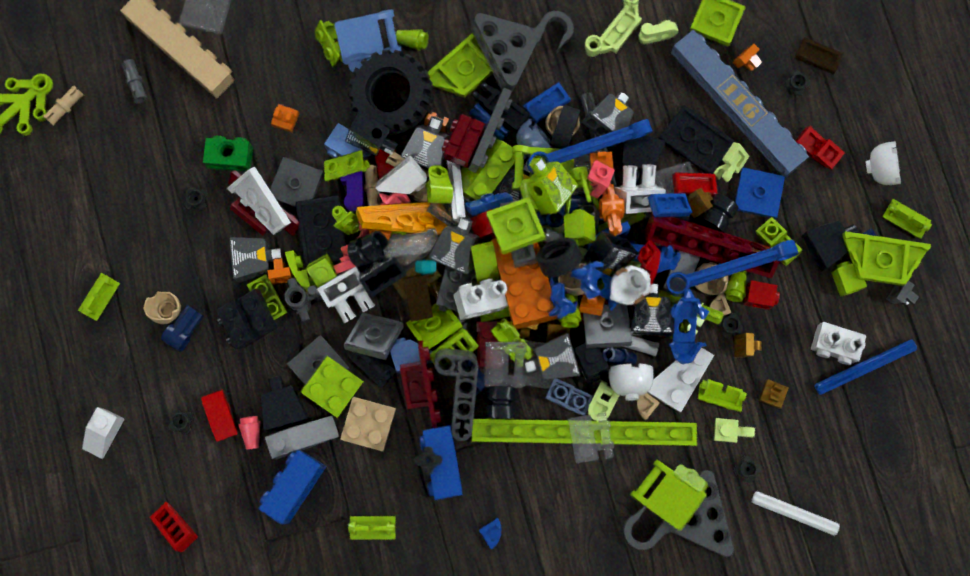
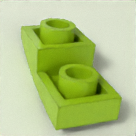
(772, 234)
(484, 262)
(295, 264)
(270, 296)

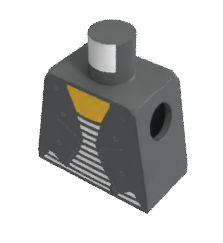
(609, 115)
(427, 144)
(454, 246)
(251, 257)
(554, 359)

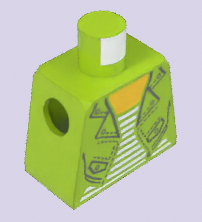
(550, 185)

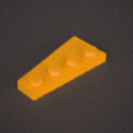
(399, 218)

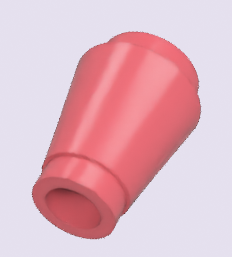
(250, 431)

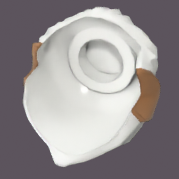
(630, 285)

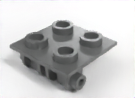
(450, 284)

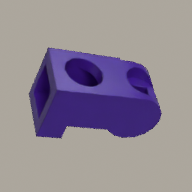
(355, 191)

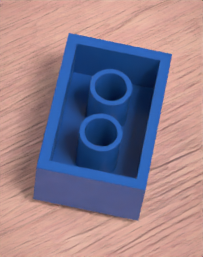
(445, 477)
(291, 487)

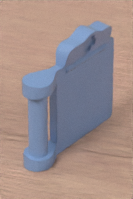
(362, 37)

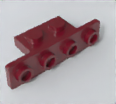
(249, 217)
(417, 385)

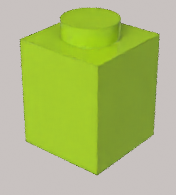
(580, 227)
(321, 270)
(847, 279)

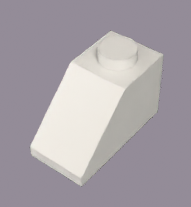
(403, 178)
(101, 432)

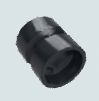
(719, 213)
(367, 249)
(500, 403)

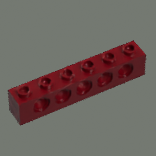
(705, 242)

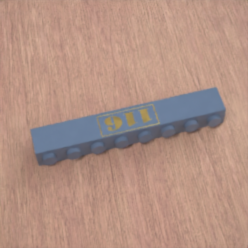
(739, 103)

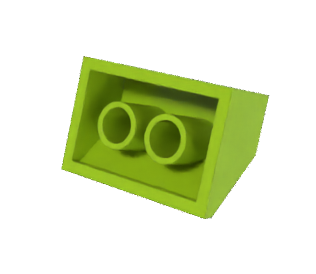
(487, 179)

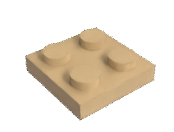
(368, 424)

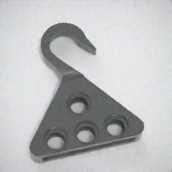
(504, 34)
(699, 533)

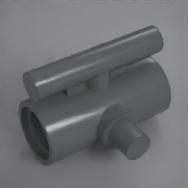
(294, 292)

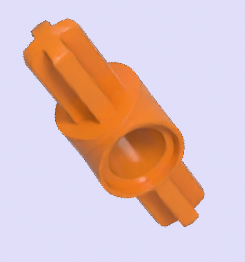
(611, 210)

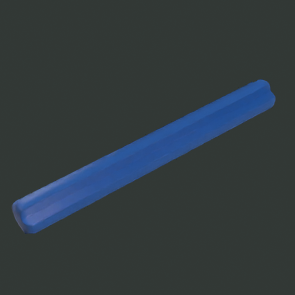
(865, 367)

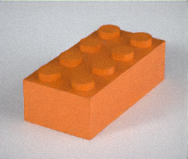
(527, 290)

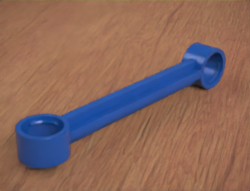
(633, 131)
(780, 252)

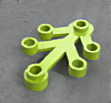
(21, 102)

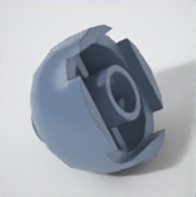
(532, 136)

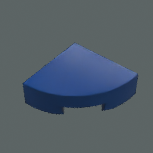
(491, 533)

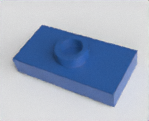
(544, 103)
(487, 202)
(669, 205)

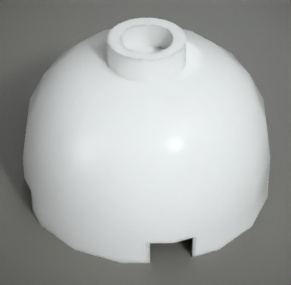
(884, 164)
(630, 380)

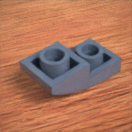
(568, 397)

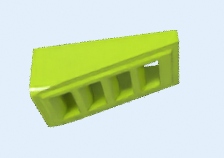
(455, 338)

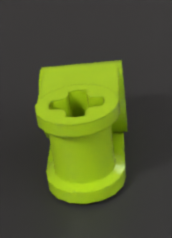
(439, 186)

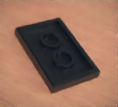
(696, 140)
(318, 229)

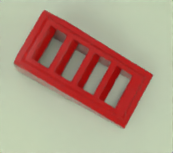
(186, 531)

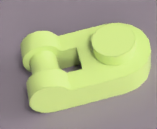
(653, 33)
(599, 405)

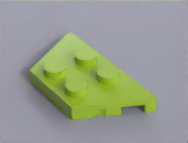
(461, 69)
(884, 258)

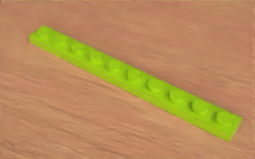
(558, 432)

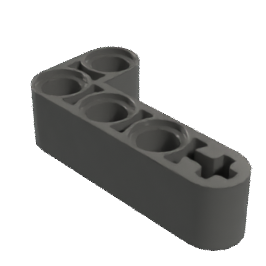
(460, 394)

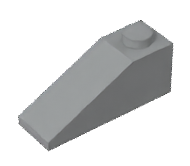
(301, 437)

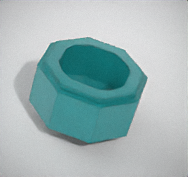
(425, 266)

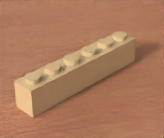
(178, 45)

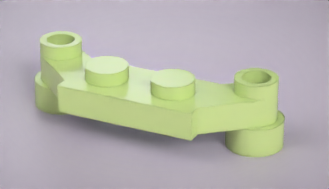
(617, 32)

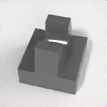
(902, 294)

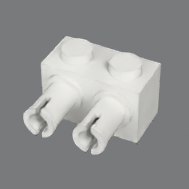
(636, 196)
(338, 289)
(480, 299)
(838, 343)

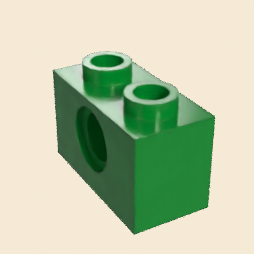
(239, 160)

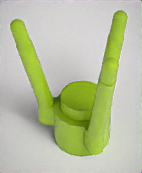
(580, 175)

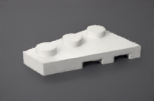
(259, 197)
(679, 381)

